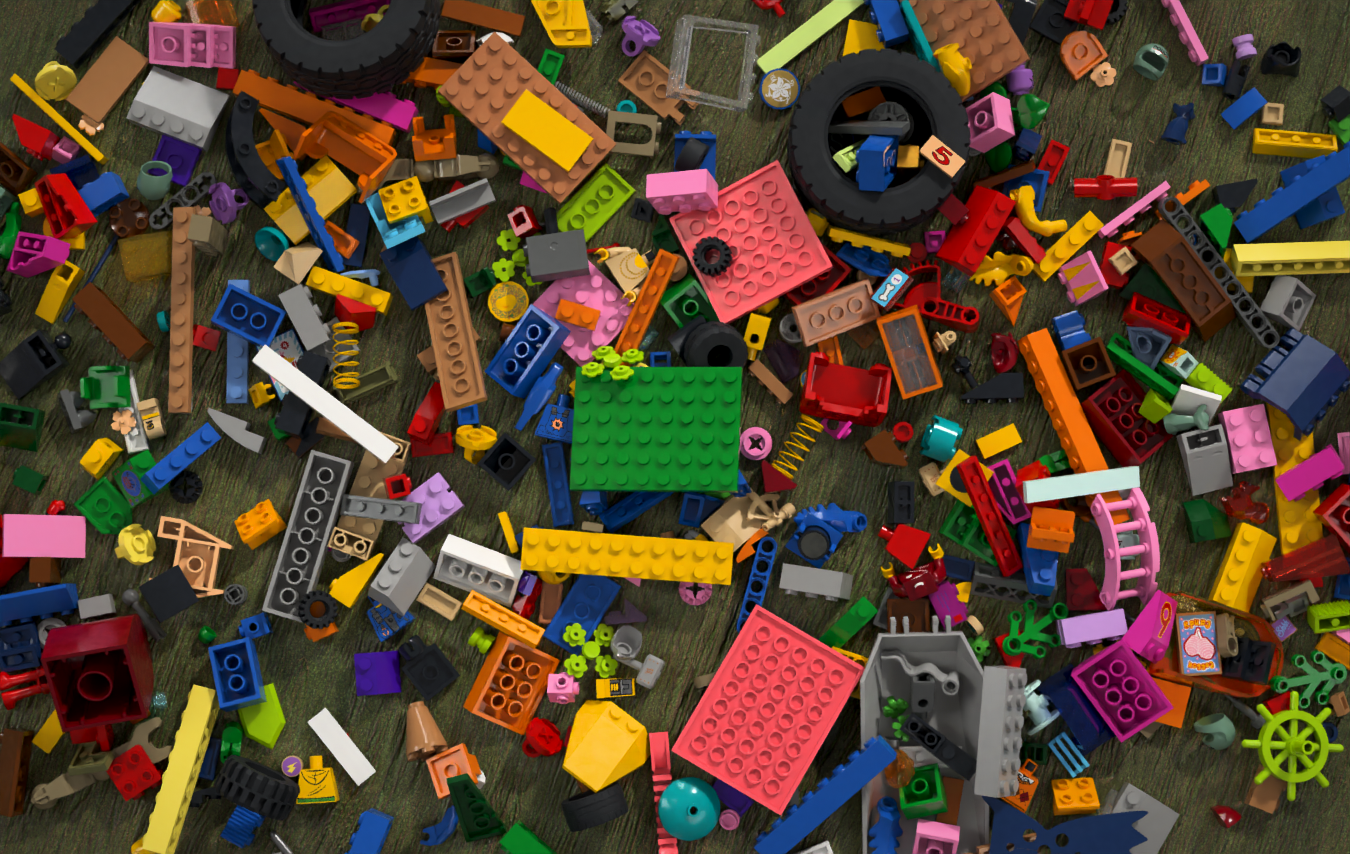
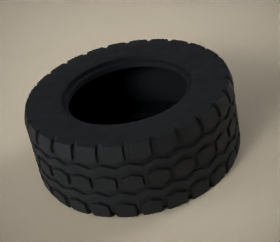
(353, 65)
(905, 82)

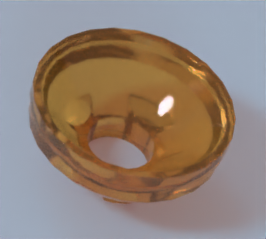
(900, 770)

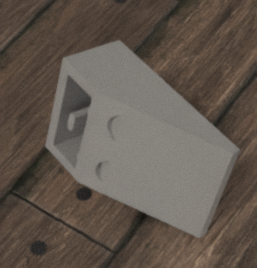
(1206, 459)

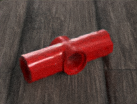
(1105, 187)

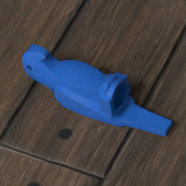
(540, 394)

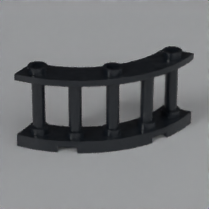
(243, 157)

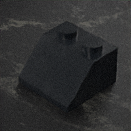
(506, 461)

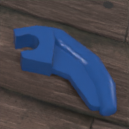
(442, 830)

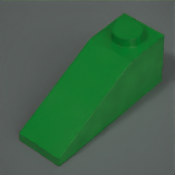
(849, 623)

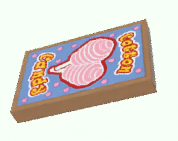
(1197, 643)

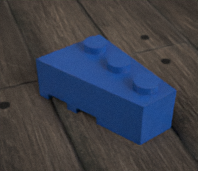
(1039, 564)

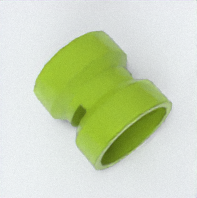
(482, 641)

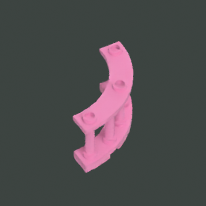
(1148, 547)

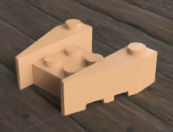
(195, 554)

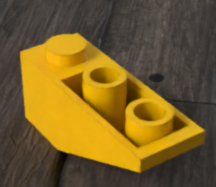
(58, 291)

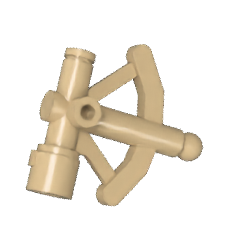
(774, 516)

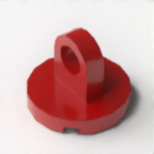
(543, 738)

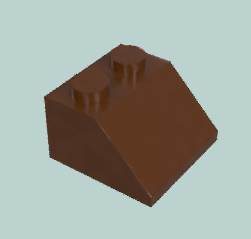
(1087, 364)

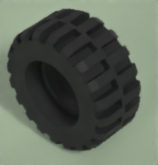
(257, 787)

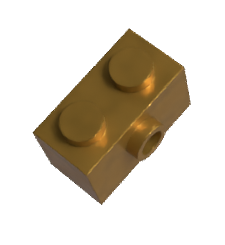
(908, 163)

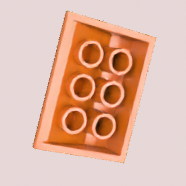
(511, 683)

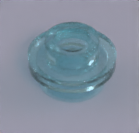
(159, 701)

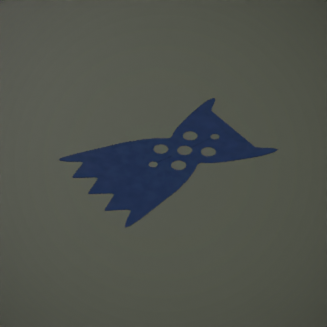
(1086, 835)

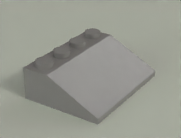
(178, 108)
(1154, 825)

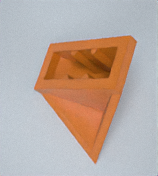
(1009, 298)

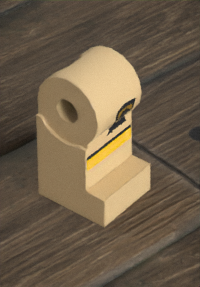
(152, 418)

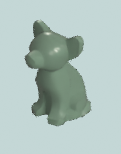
(1175, 423)

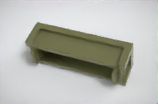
(369, 383)

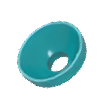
(269, 245)

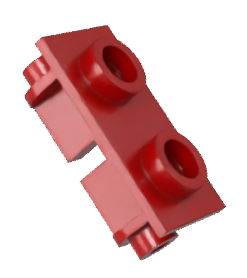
(525, 605)

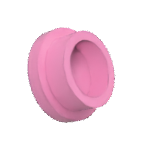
(729, 819)

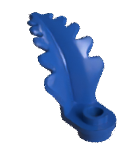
(837, 518)
(886, 828)

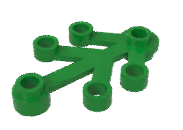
(1032, 631)
(1312, 679)

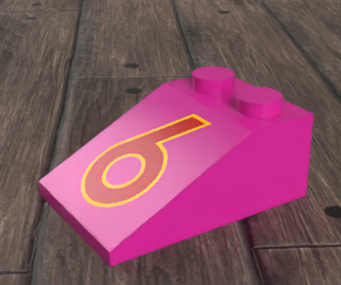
(1153, 628)

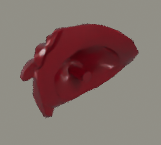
(1003, 352)

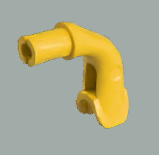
(1026, 213)

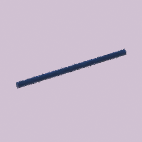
(94, 273)

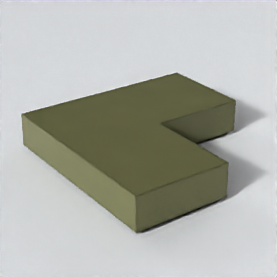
(90, 760)

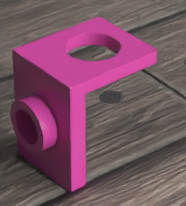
(842, 431)

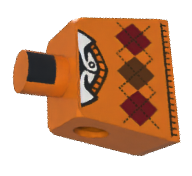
(1027, 786)

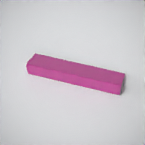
(344, 11)

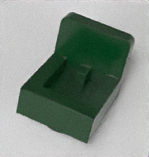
(480, 282)

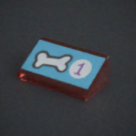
(891, 289)

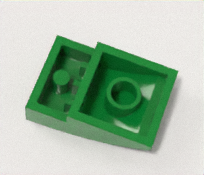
(966, 531)

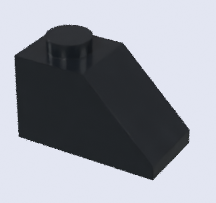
(1233, 194)

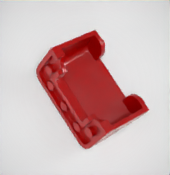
(845, 391)

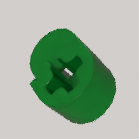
(1059, 457)
(232, 734)

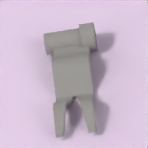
(949, 682)

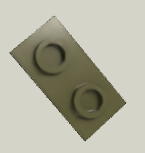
(615, 9)

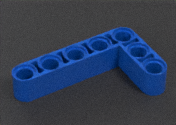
(757, 576)

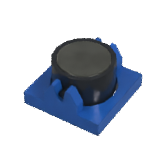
(813, 541)

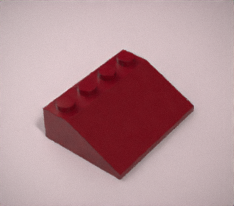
(1116, 420)

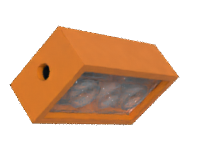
(909, 352)

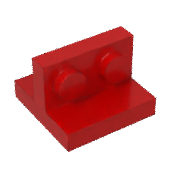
(1089, 12)

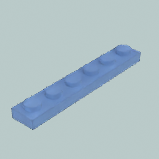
(238, 361)

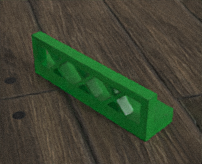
(1141, 371)

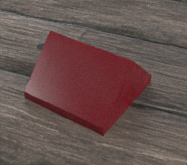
(774, 481)

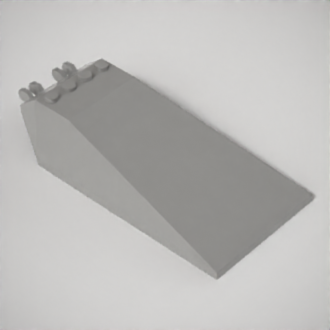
(952, 716)

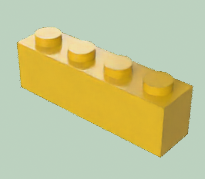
(334, 284)

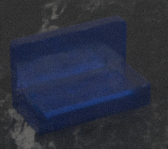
(78, 171)

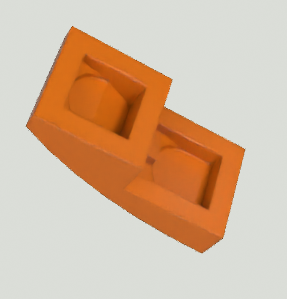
(747, 549)

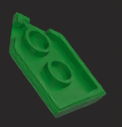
(105, 507)

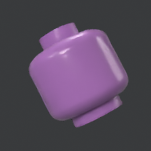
(1020, 80)

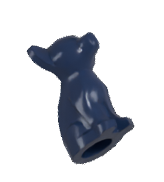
(1177, 128)

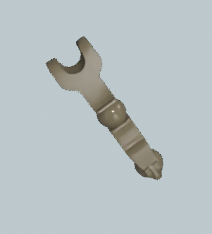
(459, 168)
(46, 794)

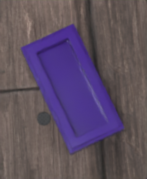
(732, 797)

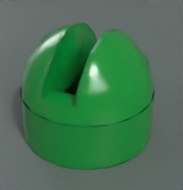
(206, 635)

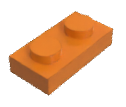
(577, 315)

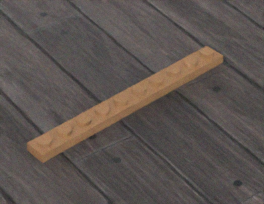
(181, 313)

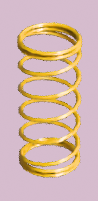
(348, 331)
(817, 427)

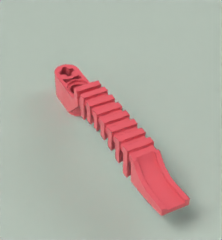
(662, 778)

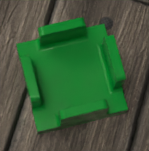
(107, 387)

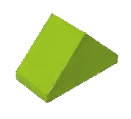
(1155, 406)

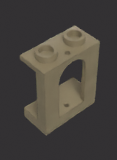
(647, 149)
(1287, 593)

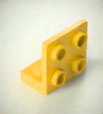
(405, 200)

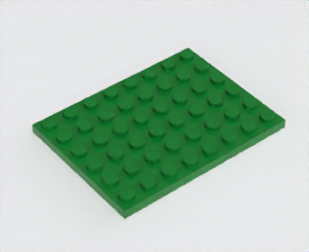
(657, 430)

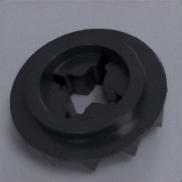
(192, 494)

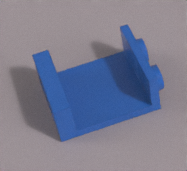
(705, 137)

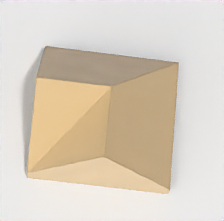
(297, 261)

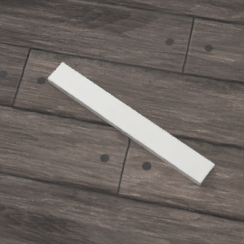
(325, 404)

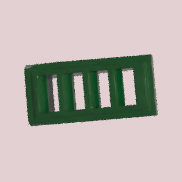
(1043, 752)

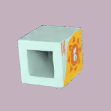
(1179, 361)

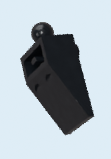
(31, 365)

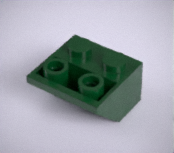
(20, 426)

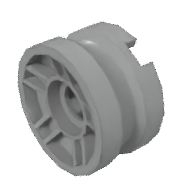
(784, 331)

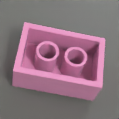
(682, 191)
(1248, 438)

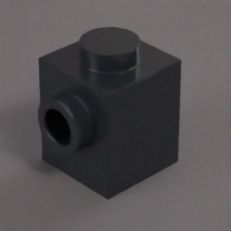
(1336, 104)

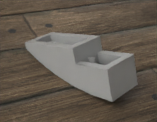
(238, 431)

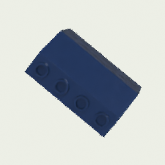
(1299, 381)

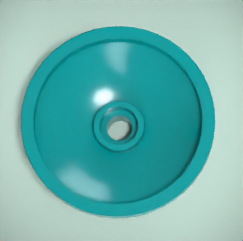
(676, 805)

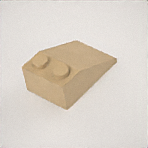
(730, 522)

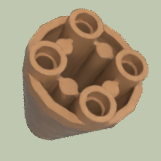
(422, 733)

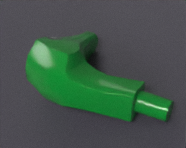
(9, 236)

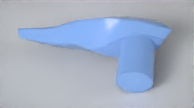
(372, 274)

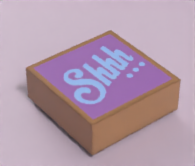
(1283, 628)

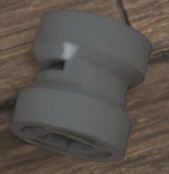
(240, 594)

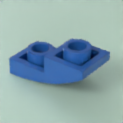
(1244, 108)

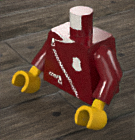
(920, 580)

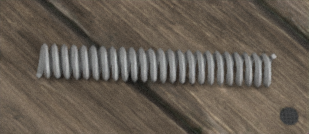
(603, 115)

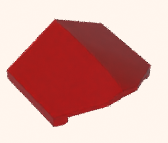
(354, 311)

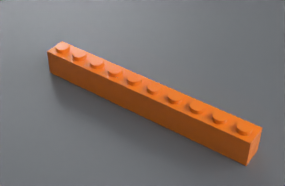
(1066, 412)

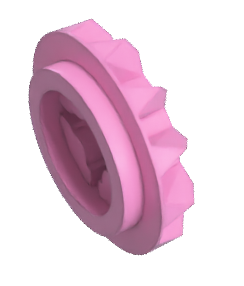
(765, 444)
(688, 596)

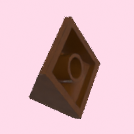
(454, 45)
(14, 172)

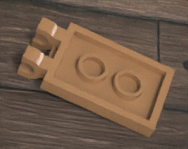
(648, 82)

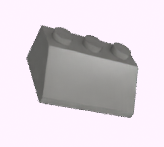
(402, 577)

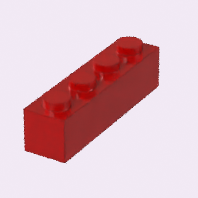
(1023, 239)

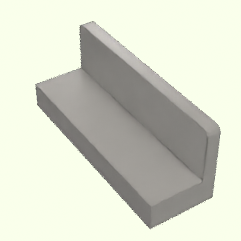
(462, 201)

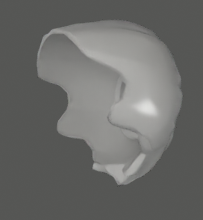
(626, 643)

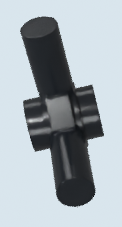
(962, 366)

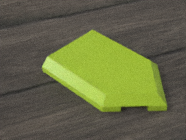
(264, 720)

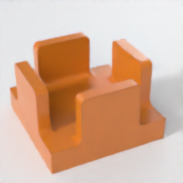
(450, 764)

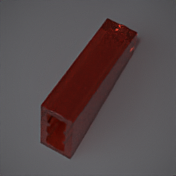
(1312, 560)

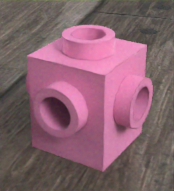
(562, 688)

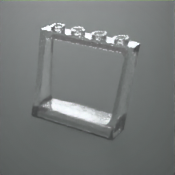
(680, 55)

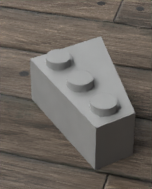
(305, 316)
(816, 582)

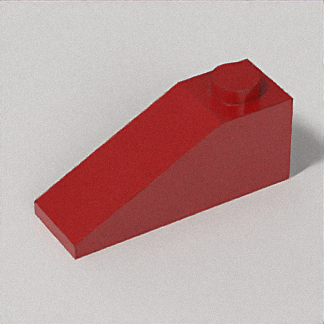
(428, 416)

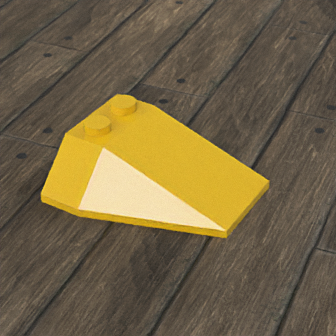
(604, 745)

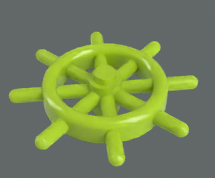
(1292, 746)

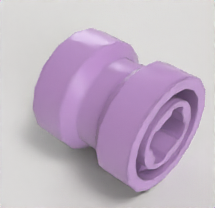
(1244, 47)

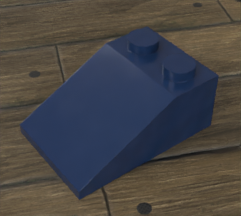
(414, 272)

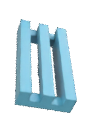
(1085, 764)

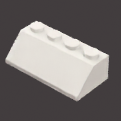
(478, 569)

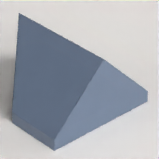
(1148, 344)

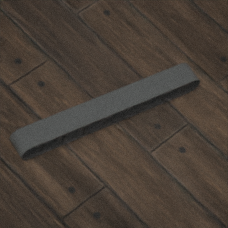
(1227, 277)

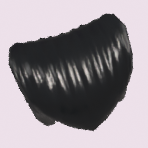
(1281, 60)

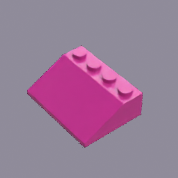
(1121, 690)

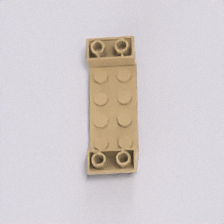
(356, 534)

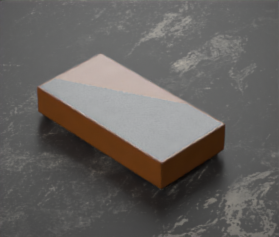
(310, 439)

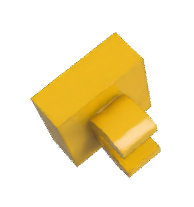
(259, 394)

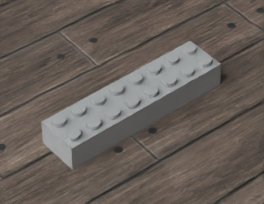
(308, 533)

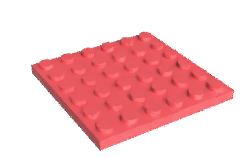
(768, 239)

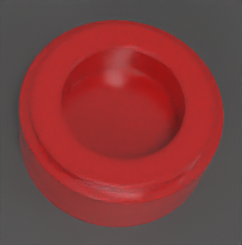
(902, 432)

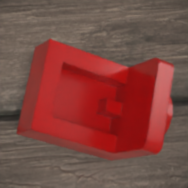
(205, 337)

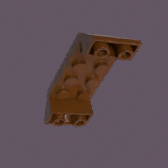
(1186, 278)

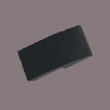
(200, 796)

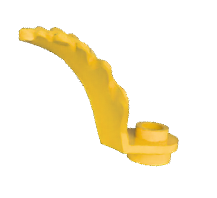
(1002, 267)

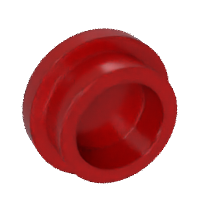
(917, 253)

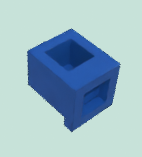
(263, 626)

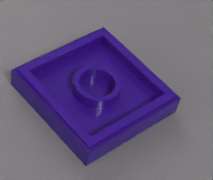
(179, 156)

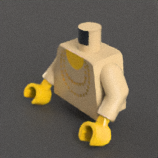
(627, 268)

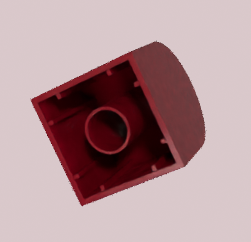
(99, 672)

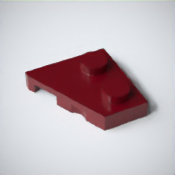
(1081, 591)

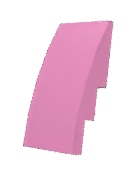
(192, 45)
(44, 536)

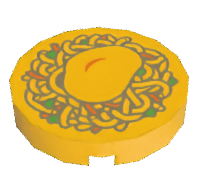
(508, 301)

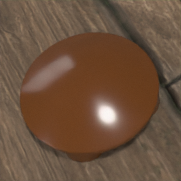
(129, 218)

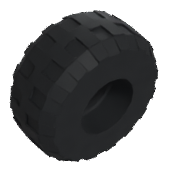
(711, 335)

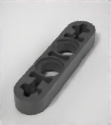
(180, 198)

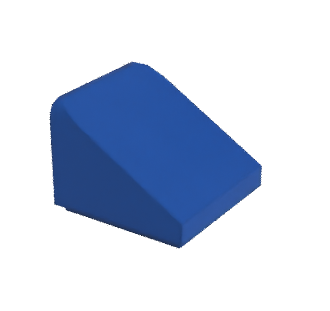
(1214, 74)

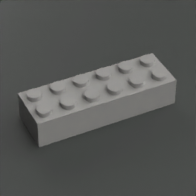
(1000, 731)

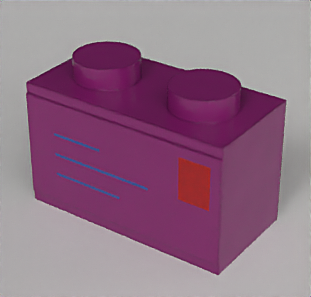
(946, 603)

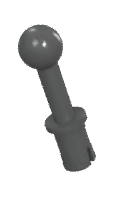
(131, 597)

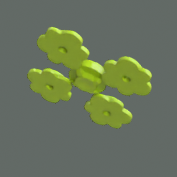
(517, 257)
(612, 360)
(589, 650)

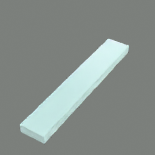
(1081, 484)

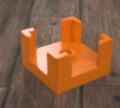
(434, 143)

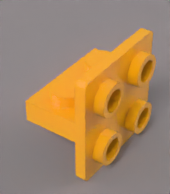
(259, 524)
(1074, 796)

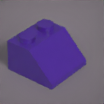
(377, 673)

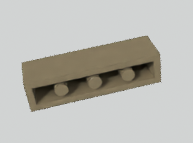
(207, 235)

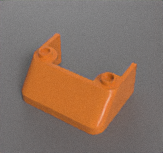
(349, 146)

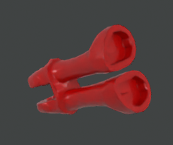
(11, 697)

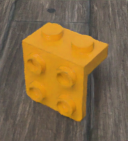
(273, 150)

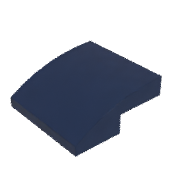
(19, 647)

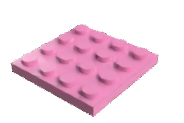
(594, 292)

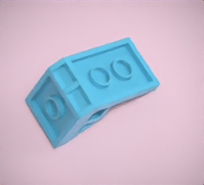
(395, 232)

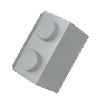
(1288, 301)

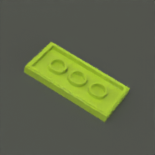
(595, 202)

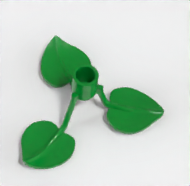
(1027, 115)

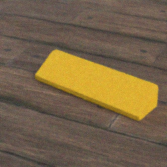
(1293, 143)

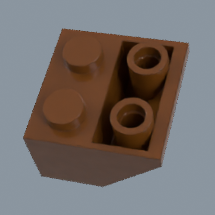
(883, 451)

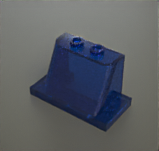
(1076, 710)

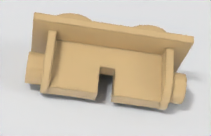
(943, 341)

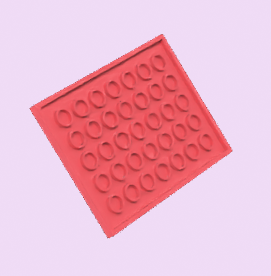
(768, 709)

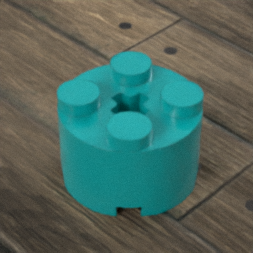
(940, 439)

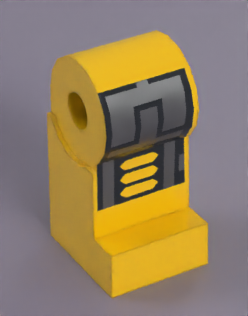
(615, 687)

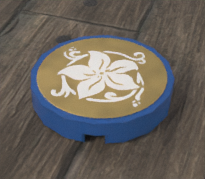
(779, 88)

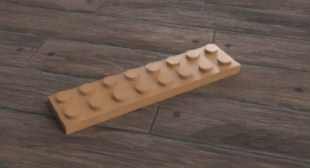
(454, 339)

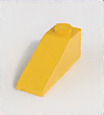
(352, 584)

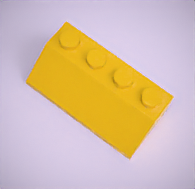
(327, 188)
(1242, 567)

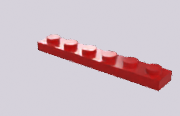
(989, 516)

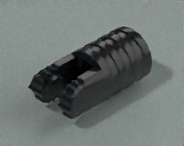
(1235, 81)

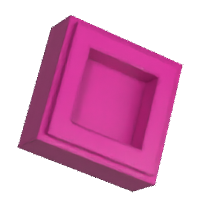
(934, 240)

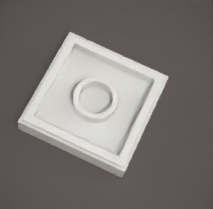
(1190, 398)

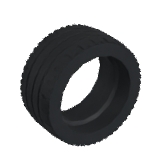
(593, 808)

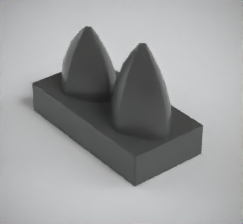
(75, 419)

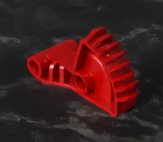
(930, 293)

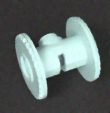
(1038, 706)

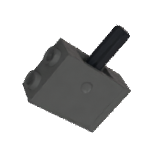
(556, 253)

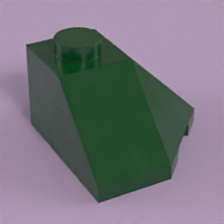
(1205, 521)

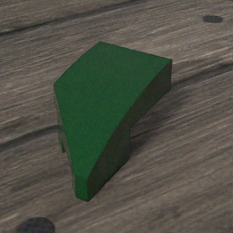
(663, 238)

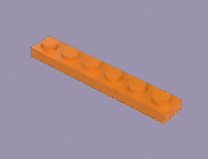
(647, 302)

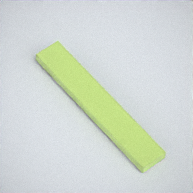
(807, 34)

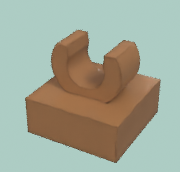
(1339, 703)

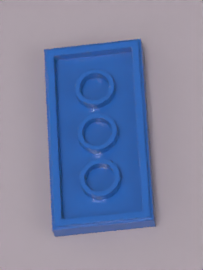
(583, 605)

